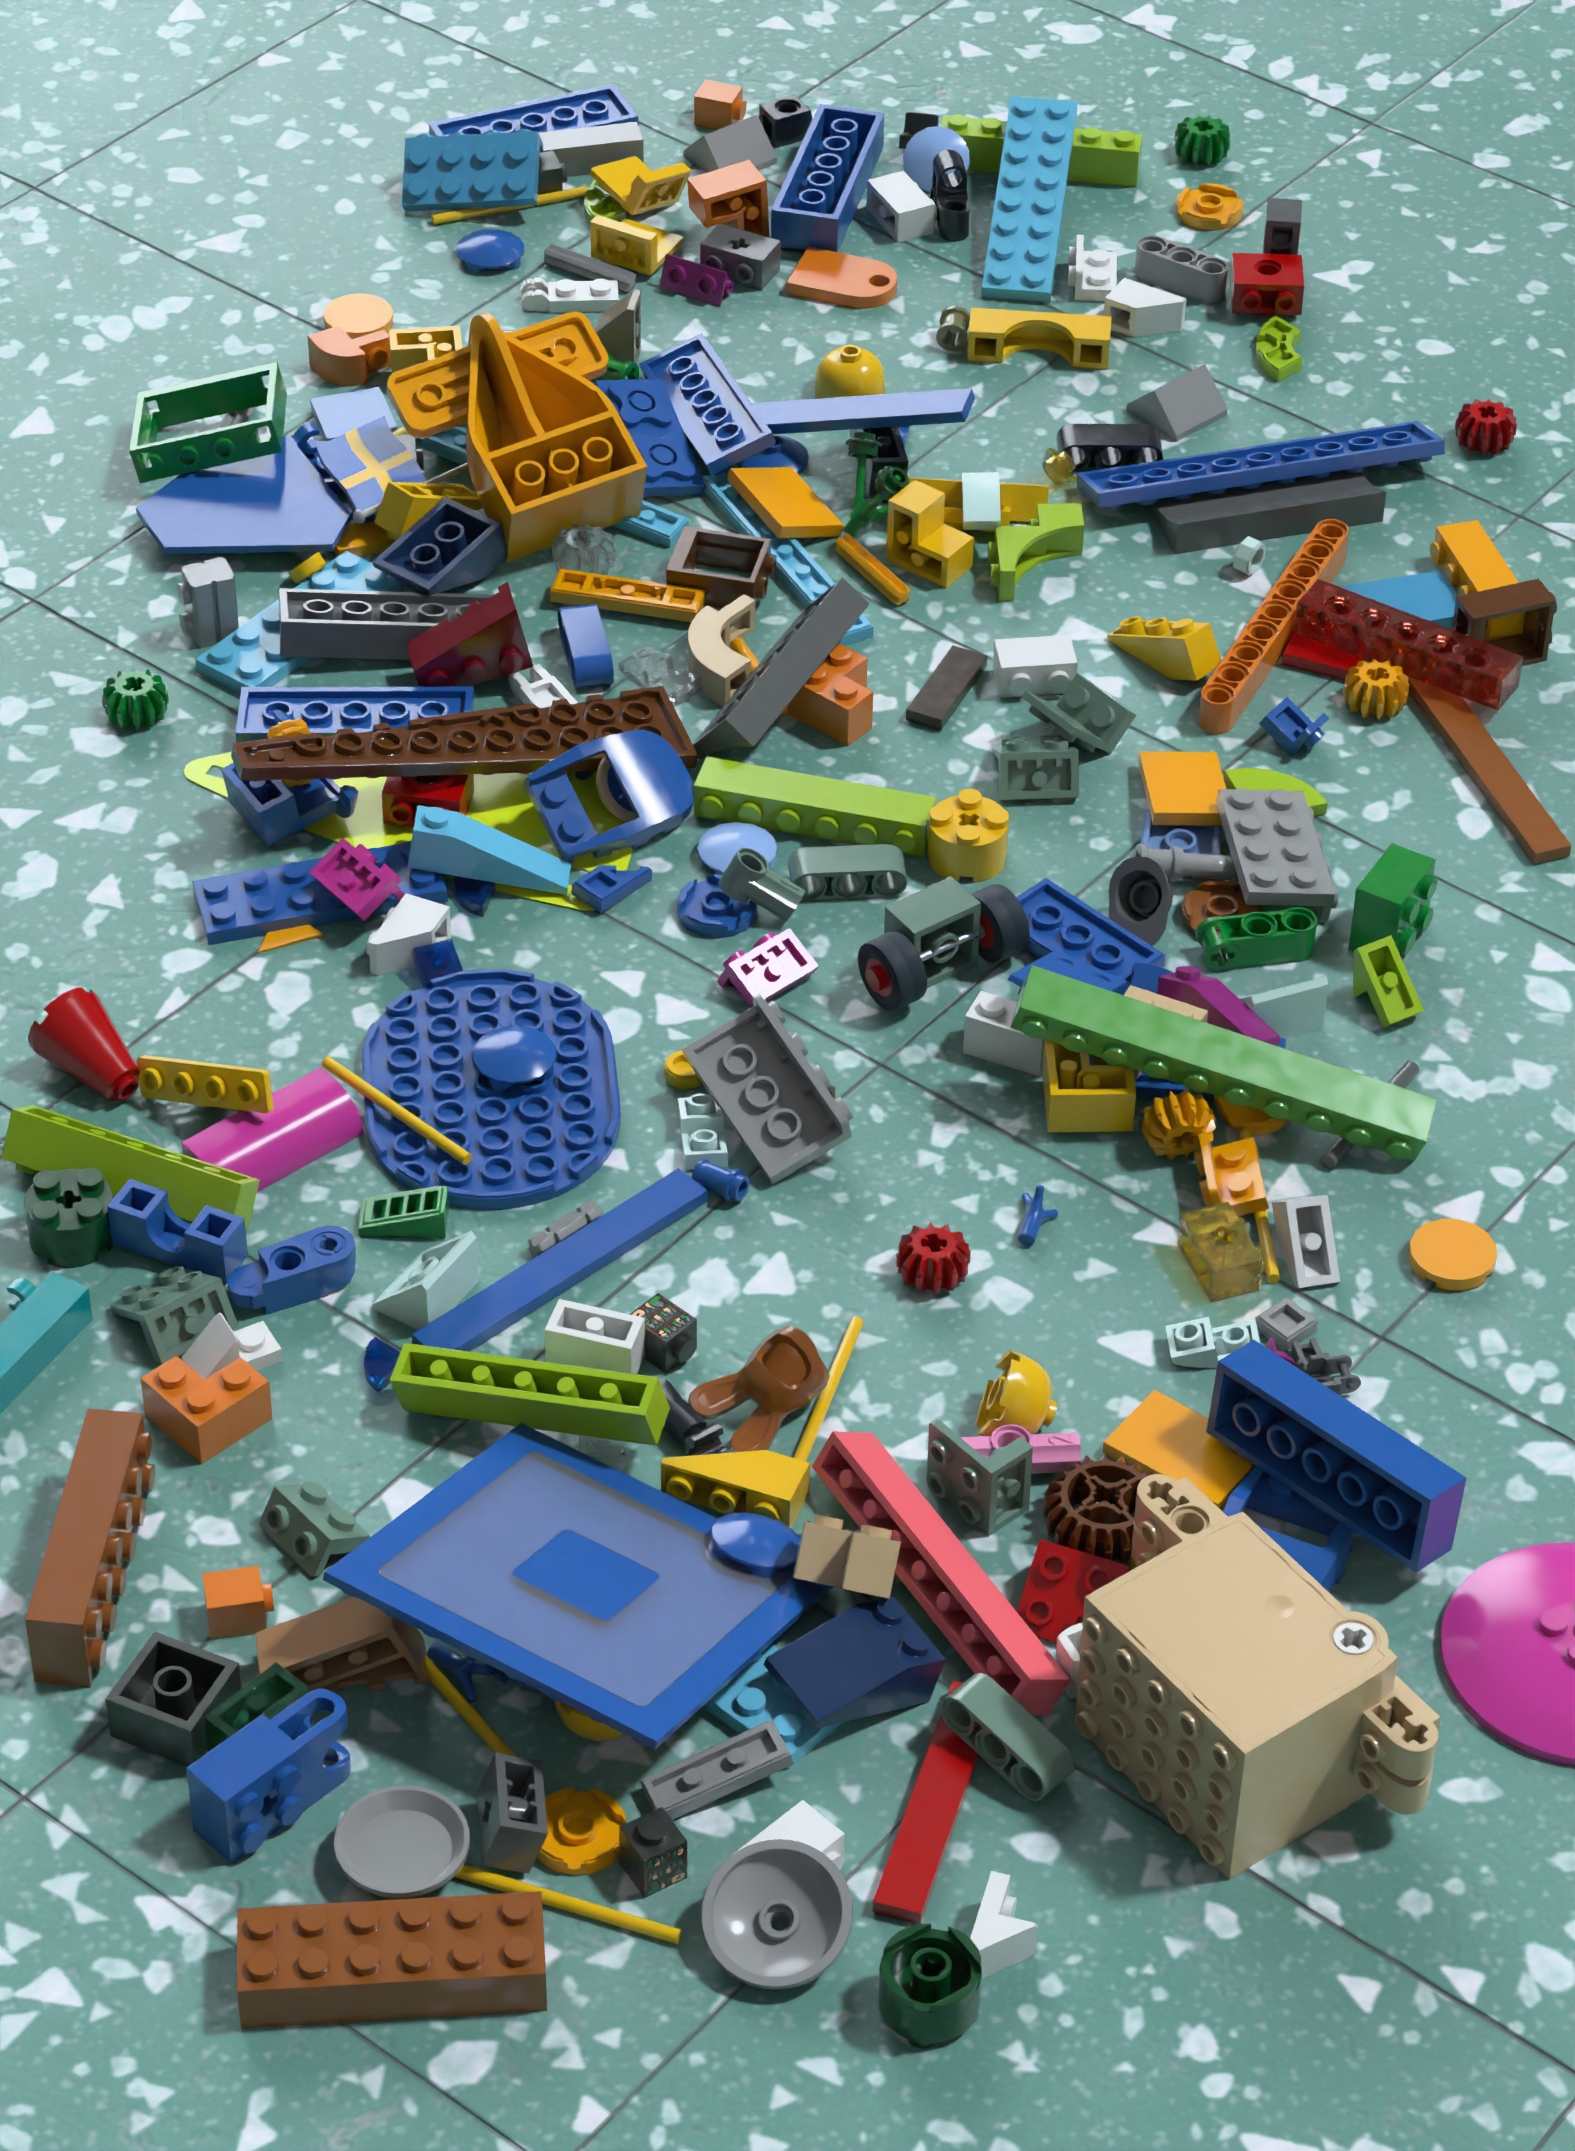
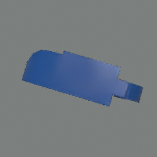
(295, 1270)

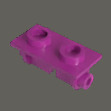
(695, 280)

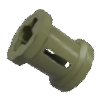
(953, 330)

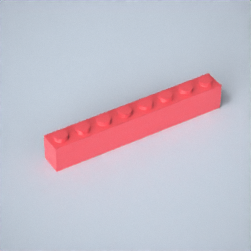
(941, 1571)

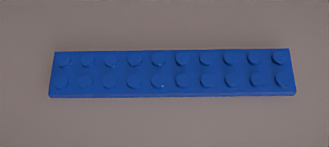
(1260, 464)

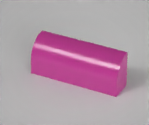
(306, 1123)

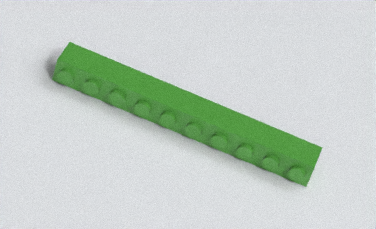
(1223, 1063)

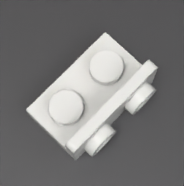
(1091, 272)

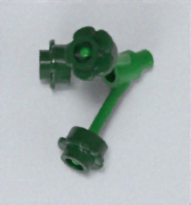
(888, 484)

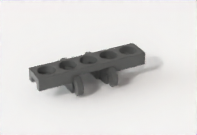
(1327, 1365)

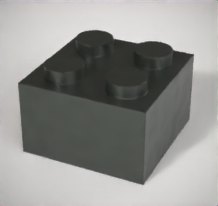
(167, 1695)

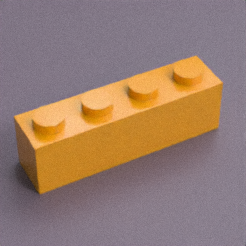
(1473, 566)

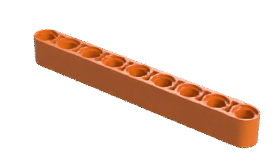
(1270, 629)

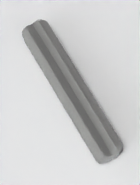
(588, 267)

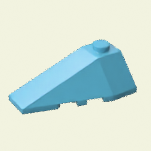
(469, 849)

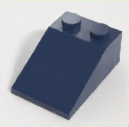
(445, 549)
(858, 1665)

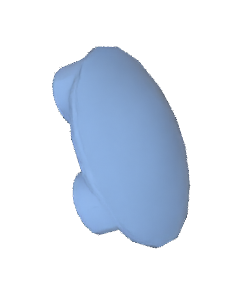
(924, 147)
(722, 842)

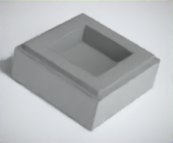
(1286, 1323)

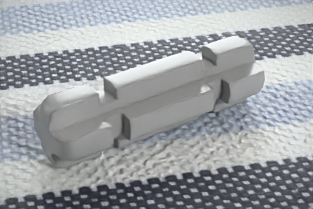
(564, 1227)

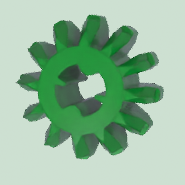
(1202, 140)
(135, 699)

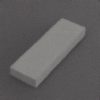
(717, 1770)

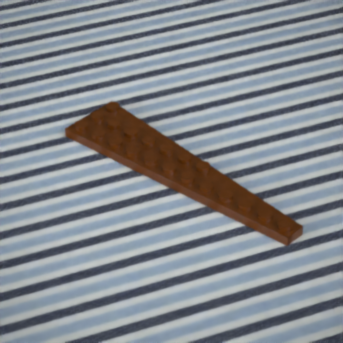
(467, 742)

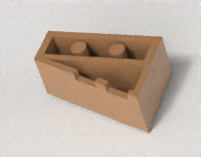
(345, 1647)

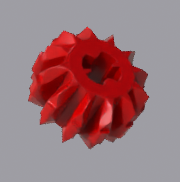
(1485, 426)
(933, 1258)

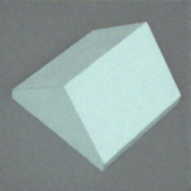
(1292, 1008)
(432, 1282)

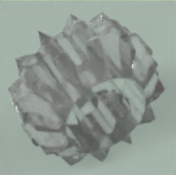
(584, 549)

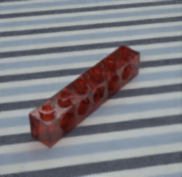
(1415, 644)

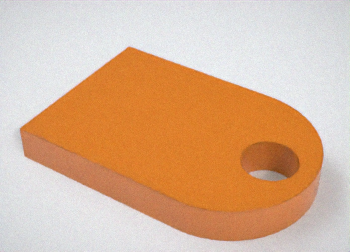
(842, 279)

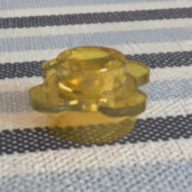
(1059, 467)

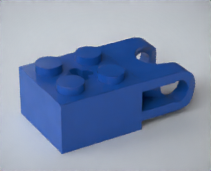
(268, 1775)

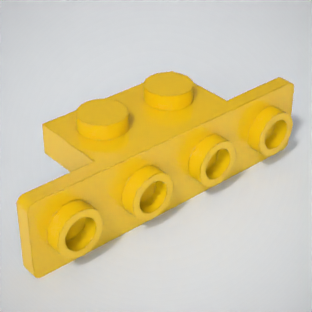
(1017, 501)
(205, 1084)

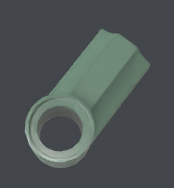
(751, 879)

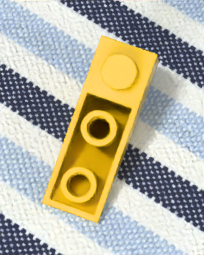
(1171, 647)
(740, 1482)

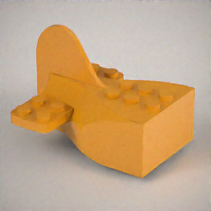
(538, 432)

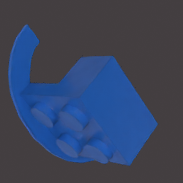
(281, 810)

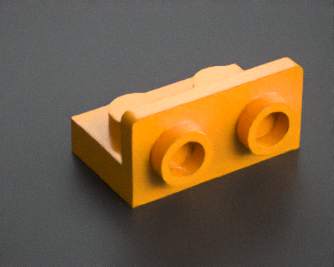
(1232, 1175)

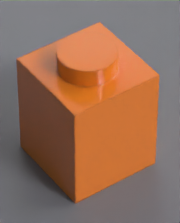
(718, 105)
(236, 1602)

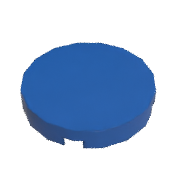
(710, 912)

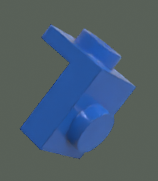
(1292, 727)

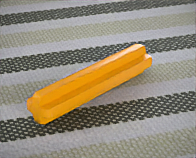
(872, 569)

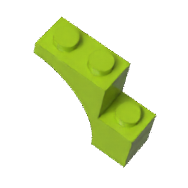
(1018, 549)

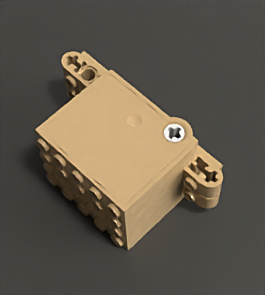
(1242, 1685)

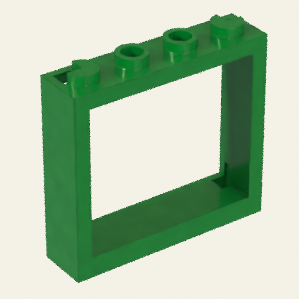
(202, 400)

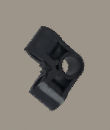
(950, 196)

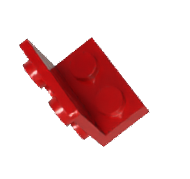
(1058, 1587)

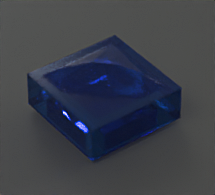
(436, 961)

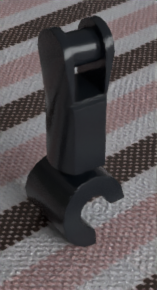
(689, 1427)

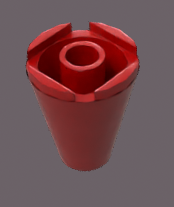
(85, 1044)

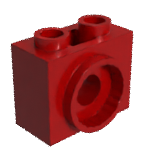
(1266, 284)
(404, 794)

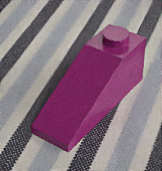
(1222, 1005)

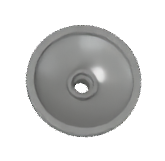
(769, 1883)

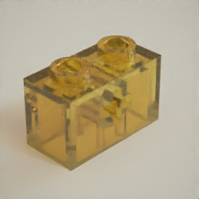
(1220, 1251)

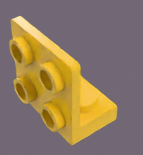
(638, 186)
(631, 244)

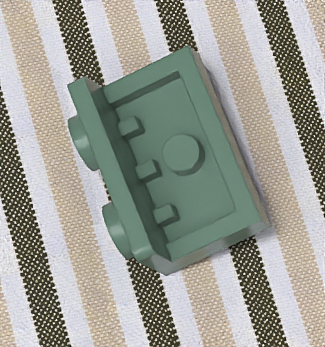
(310, 1525)

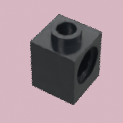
(785, 120)

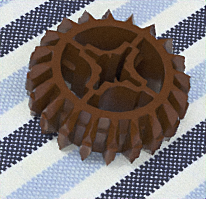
(1106, 1499)

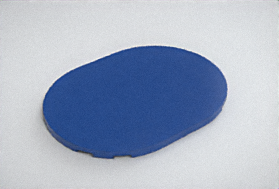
(521, 1139)

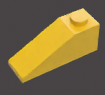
(408, 502)

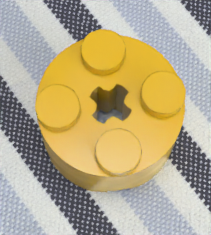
(968, 837)

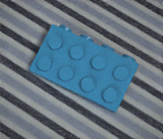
(471, 170)

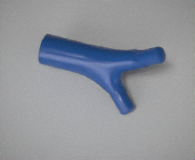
(1034, 1216)
(460, 1666)

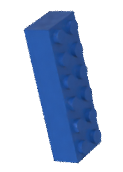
(827, 178)
(1336, 1455)

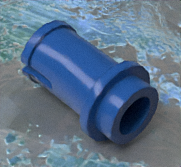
(729, 1183)

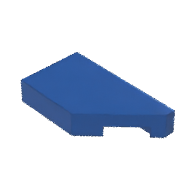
(607, 886)

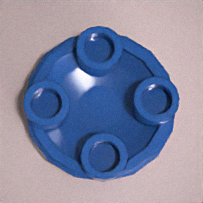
(490, 250)
(514, 1056)
(755, 1542)

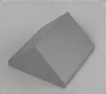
(733, 145)
(1181, 404)

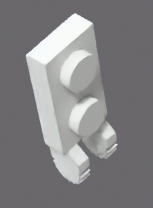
(568, 295)
(541, 691)

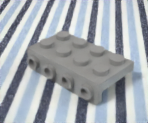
(1277, 849)
(770, 1090)

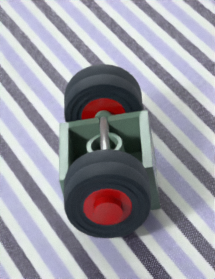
(938, 937)

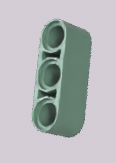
(848, 872)
(1007, 1736)

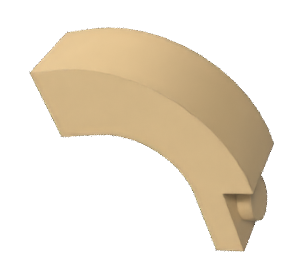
(710, 650)

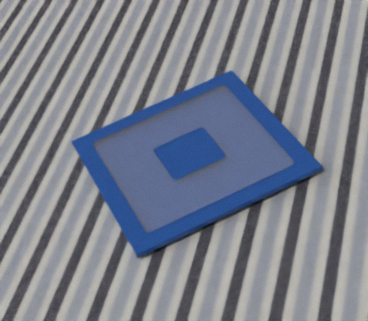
(576, 1584)

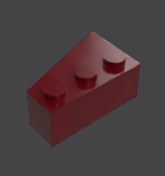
(472, 647)

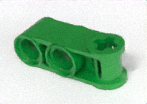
(1258, 938)

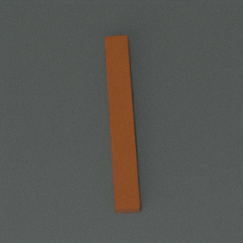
(1492, 772)

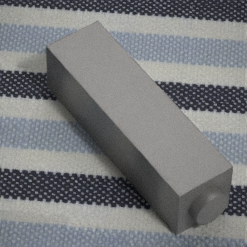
(594, 146)

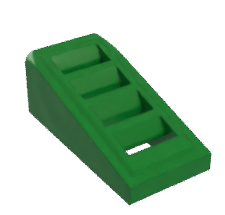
(419, 1212)

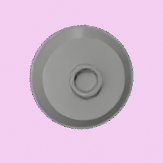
(402, 1841)

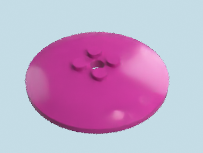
(1513, 1649)

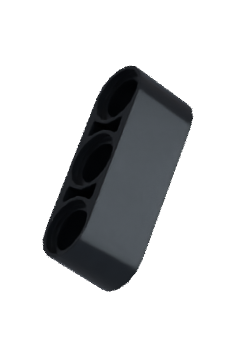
(1094, 441)

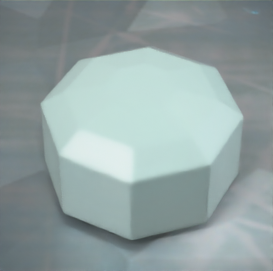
(1249, 556)

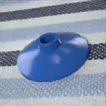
(785, 453)

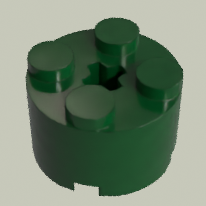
(69, 1216)
(929, 1984)

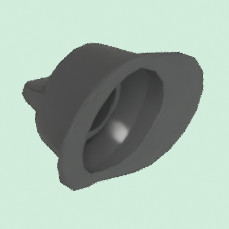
(1140, 898)

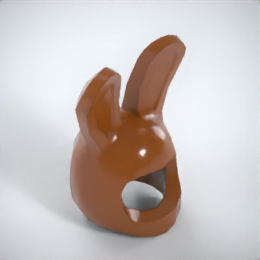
(777, 1376)

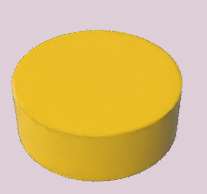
(307, 568)
(680, 1073)

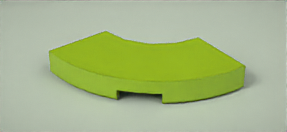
(601, 203)
(1276, 349)
(1272, 780)

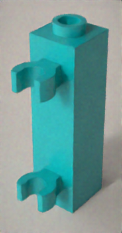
(38, 1329)

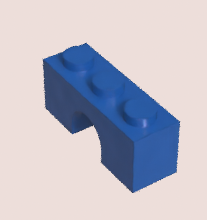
(147, 1225)

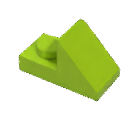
(1383, 976)

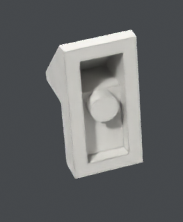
(220, 1346)
(997, 1933)

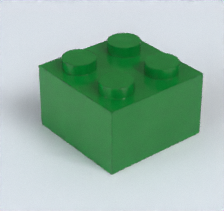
(1394, 899)

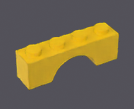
(1077, 337)

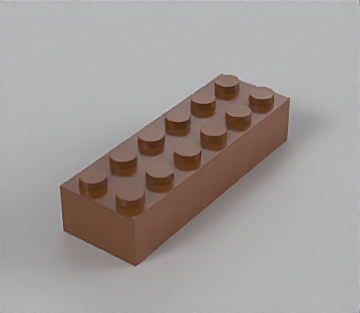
(89, 1548)
(391, 1959)

